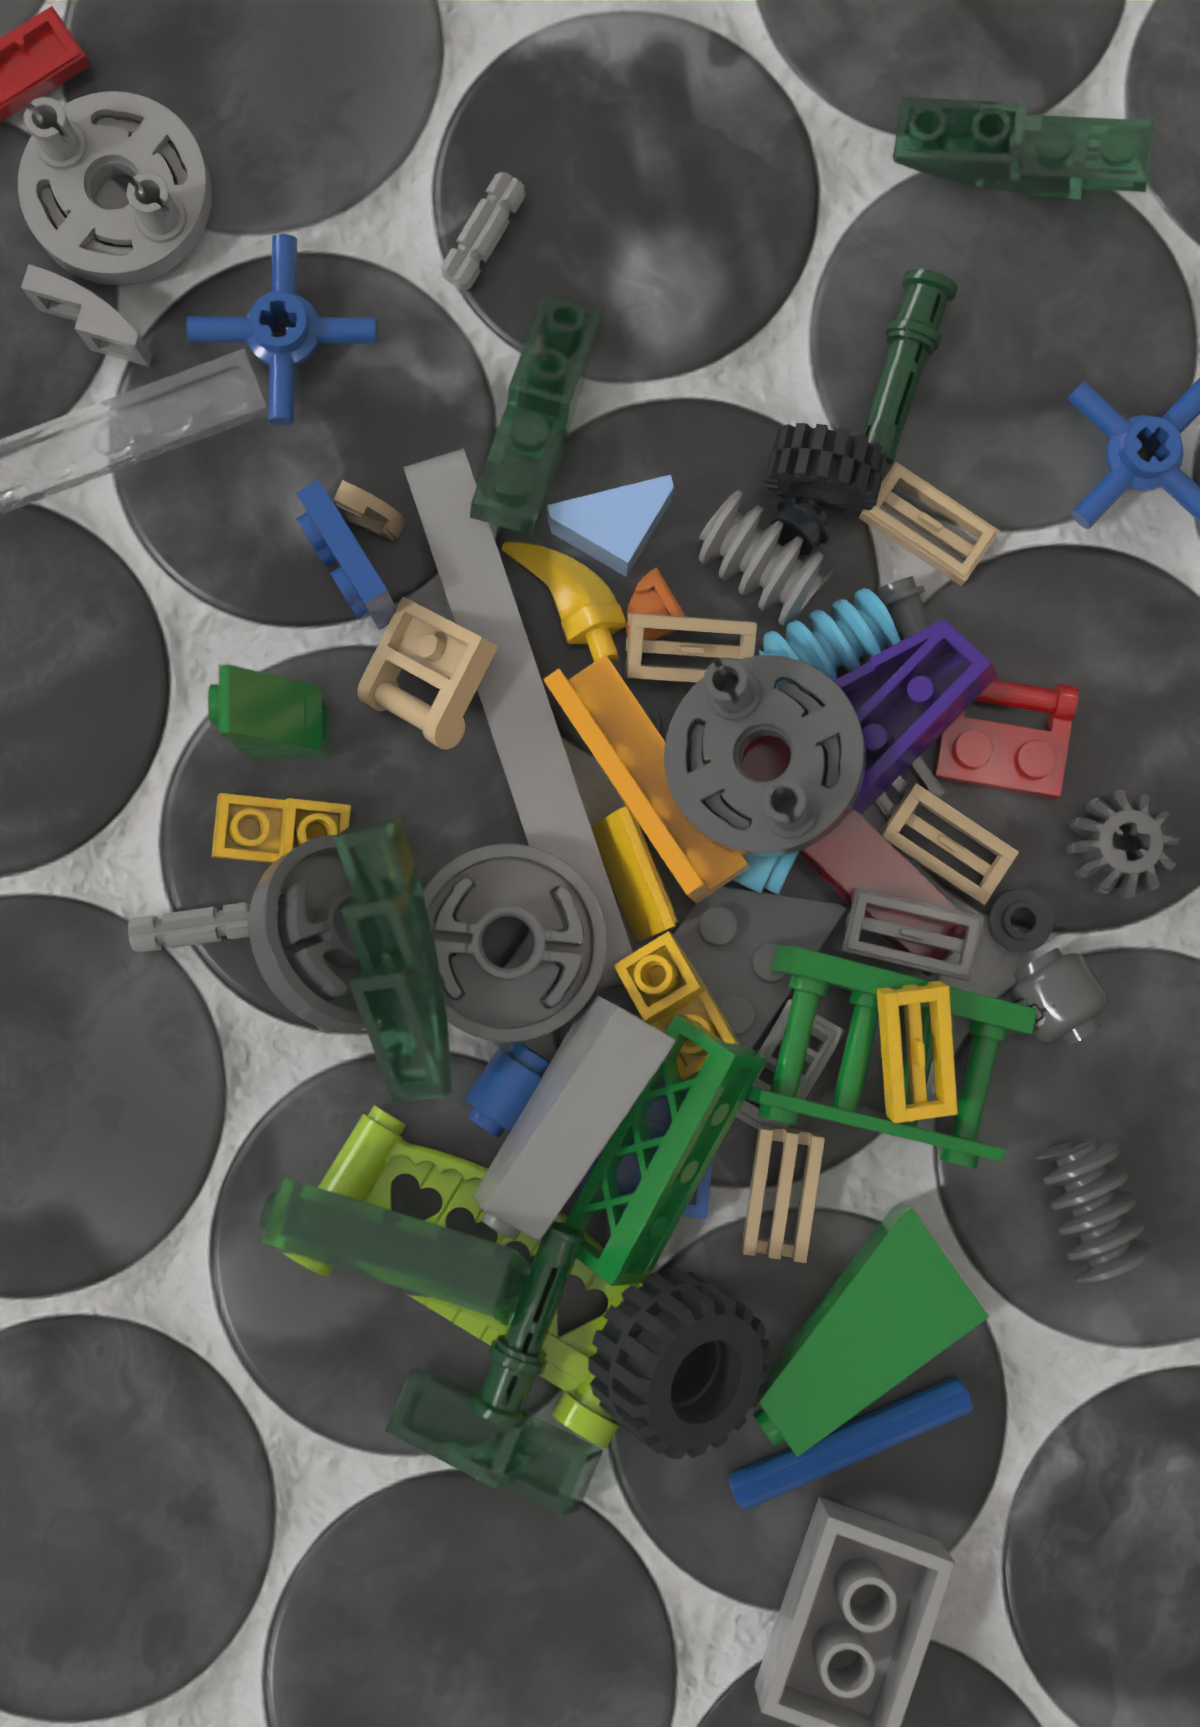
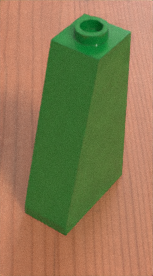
(868, 1333)

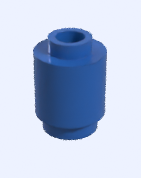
(505, 1087)

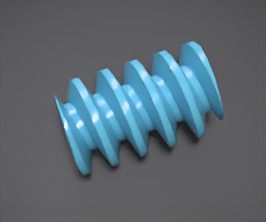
(836, 639)

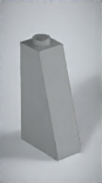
(570, 1117)

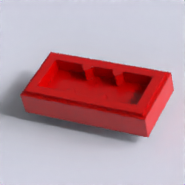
(36, 61)

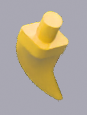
(581, 597)

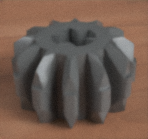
(1129, 822)

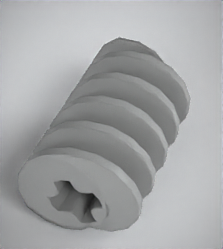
(761, 559)

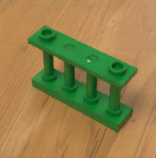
(811, 978)

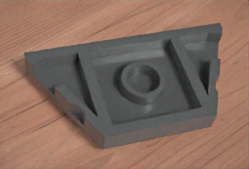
(733, 946)

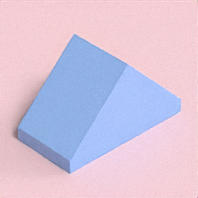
(613, 522)

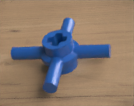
(264, 318)
(1126, 467)

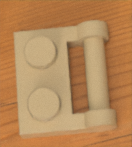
(436, 653)

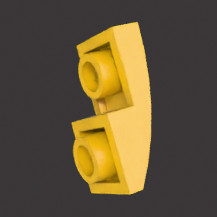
(269, 828)
(667, 984)

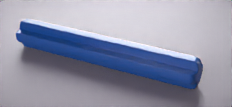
(851, 1443)

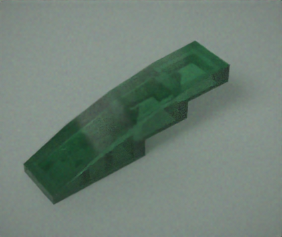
(401, 976)

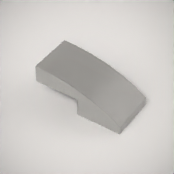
(96, 320)

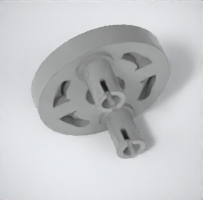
(79, 157)

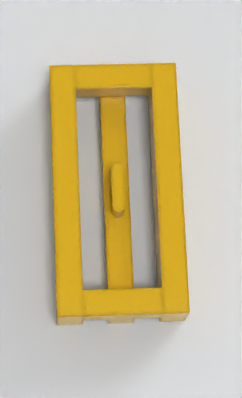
(942, 1050)

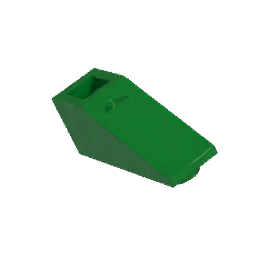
(270, 714)

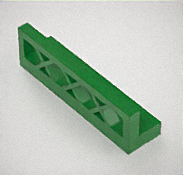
(679, 1162)

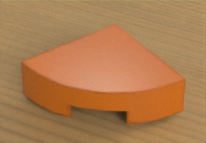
(653, 597)

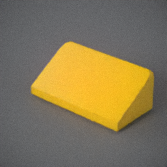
(634, 875)

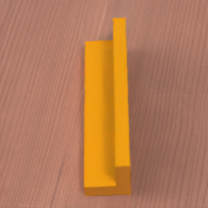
(633, 760)

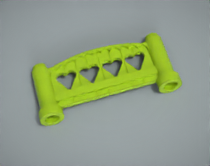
(365, 1172)

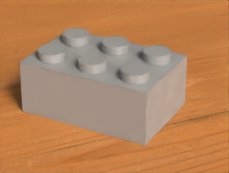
(853, 1622)

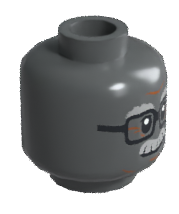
(1064, 996)

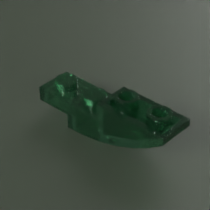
(1022, 153)
(536, 415)

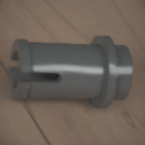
(905, 606)

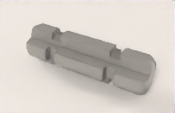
(483, 231)
(189, 927)

